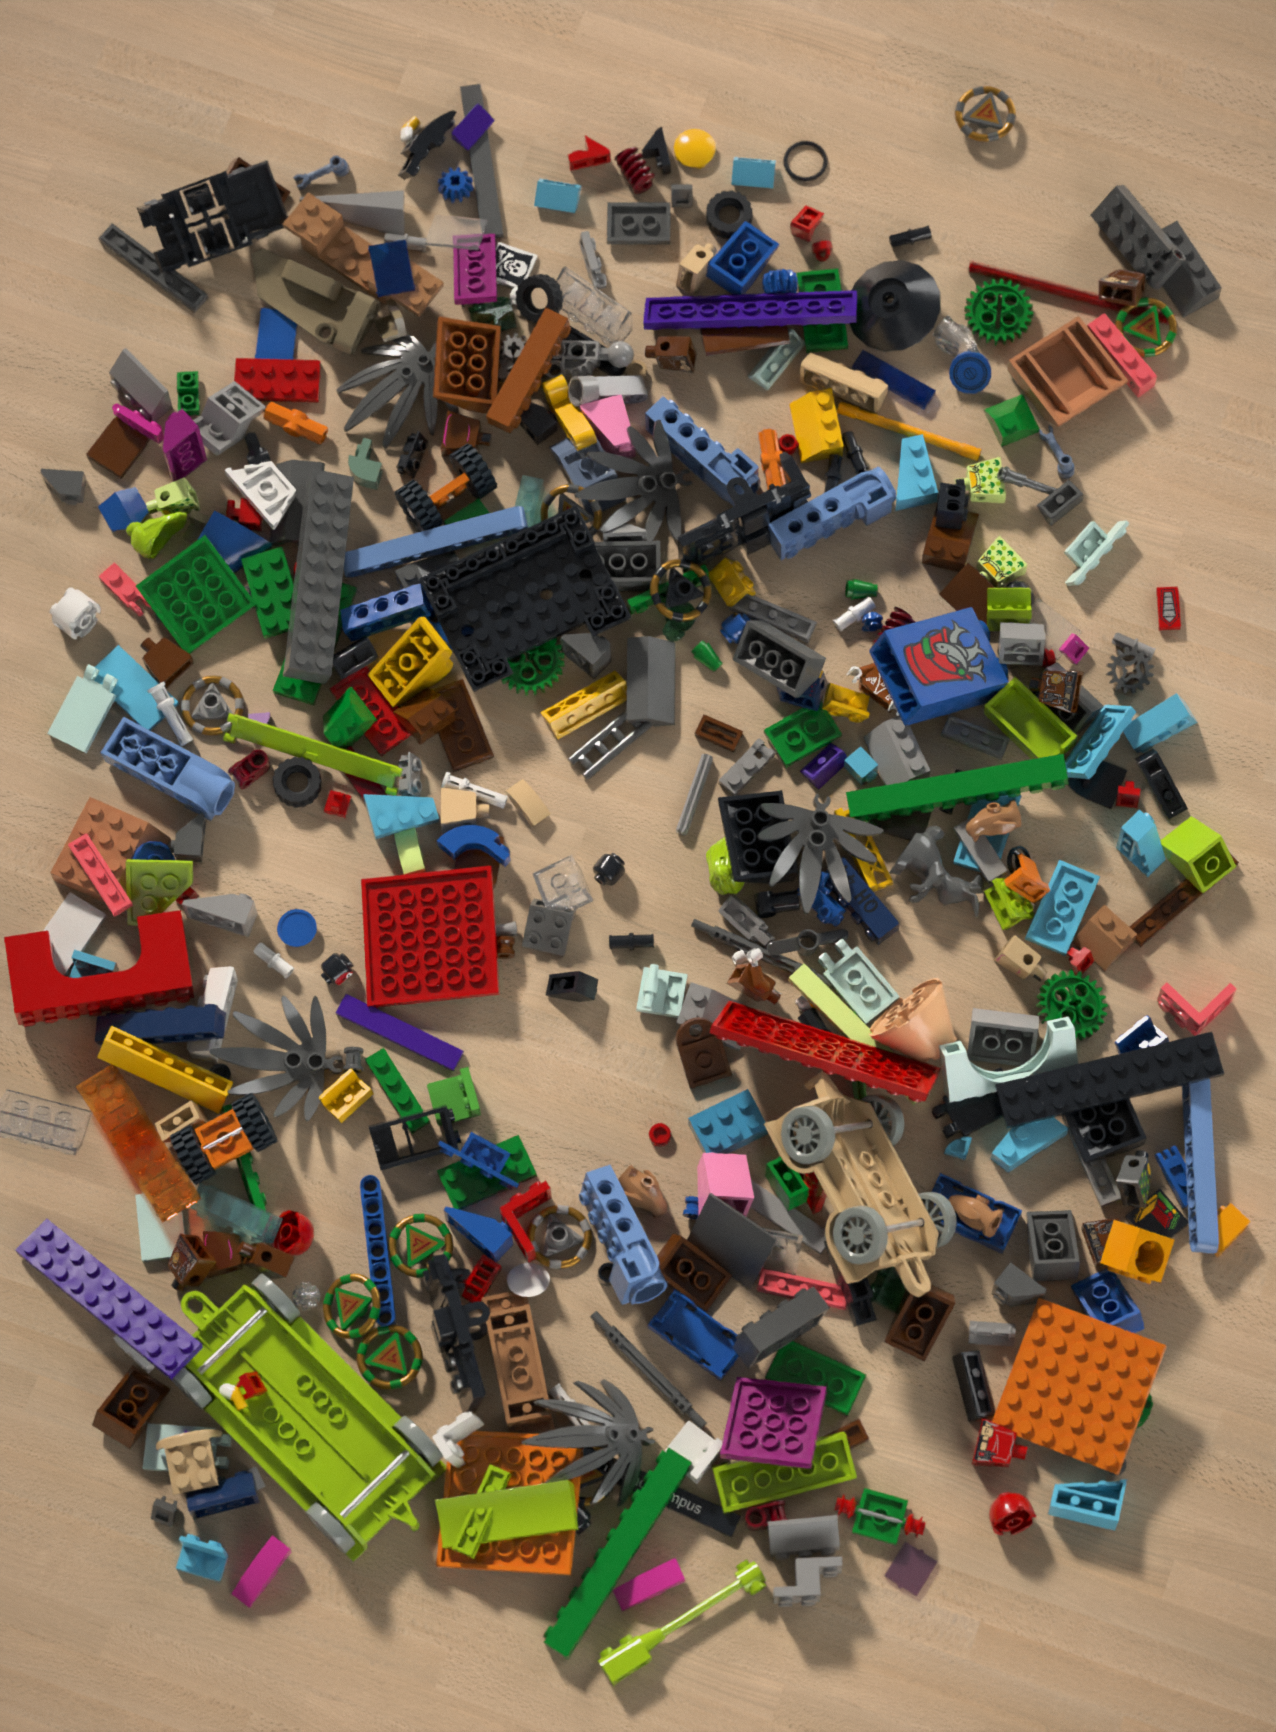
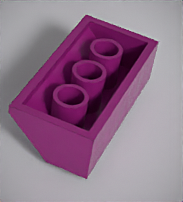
(182, 445)

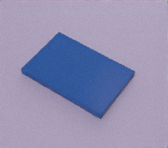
(275, 335)

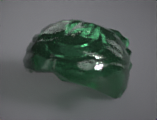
(674, 629)

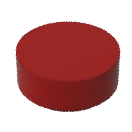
(659, 1134)

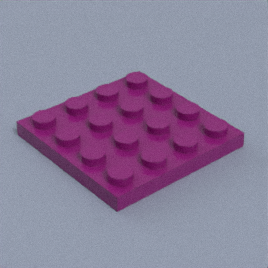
(773, 1422)

